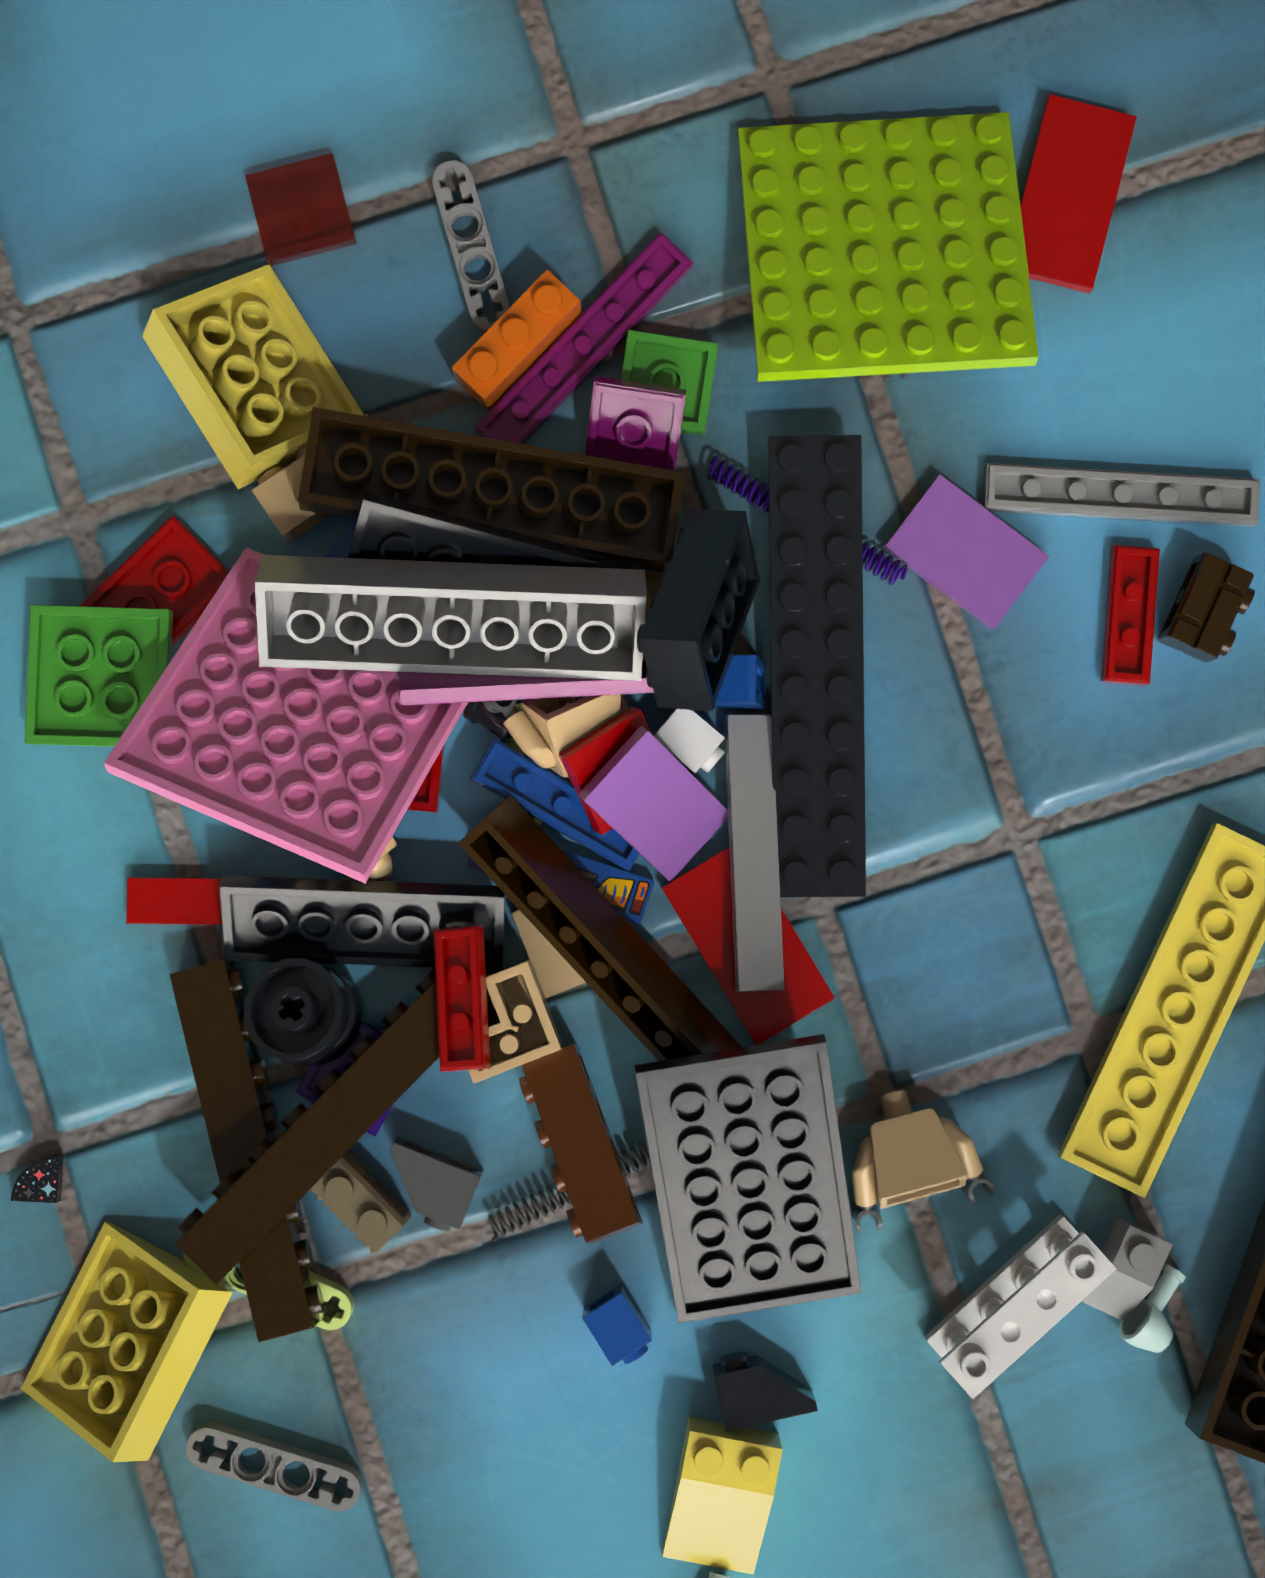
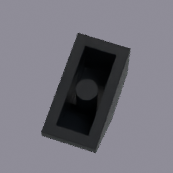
(758, 1392)

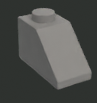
(1138, 1263)

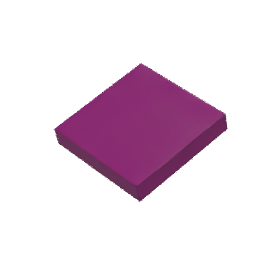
(635, 422)

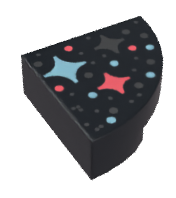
(40, 1181)

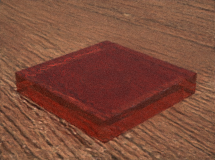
(301, 209)

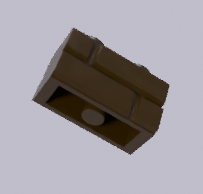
(1207, 608)

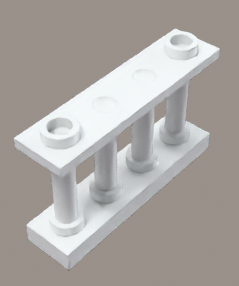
(1018, 1305)

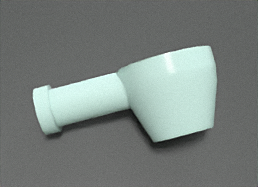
(1146, 1324)

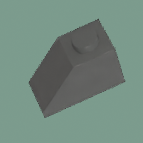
(436, 1183)

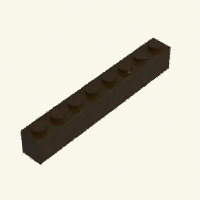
(593, 935)
(236, 1121)
(314, 1137)

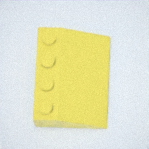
(247, 370)
(125, 1344)

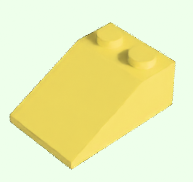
(722, 1495)

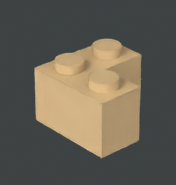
(524, 1022)

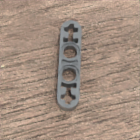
(467, 249)
(276, 1456)

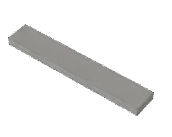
(1121, 495)
(753, 854)

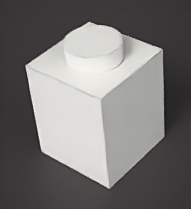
(691, 740)

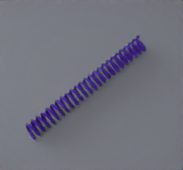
(759, 501)

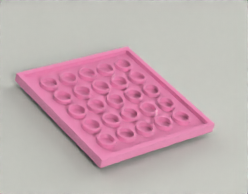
(279, 751)

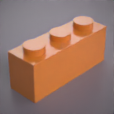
(517, 340)

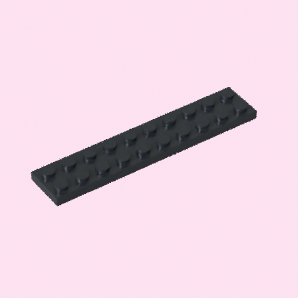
(817, 663)

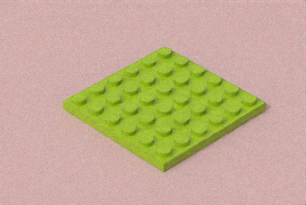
(885, 247)

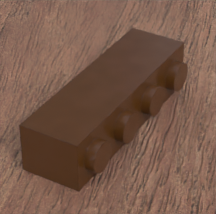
(581, 1145)

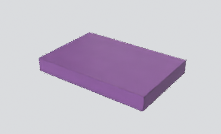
(966, 552)
(654, 803)

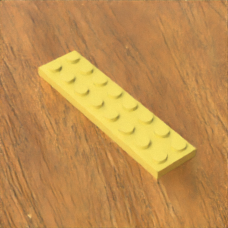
(1174, 1016)

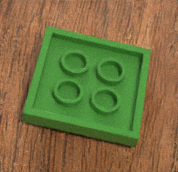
(91, 671)

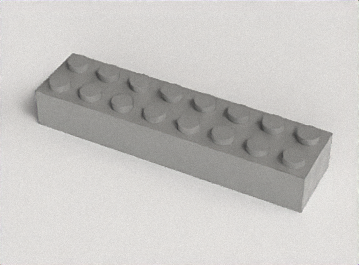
(449, 617)

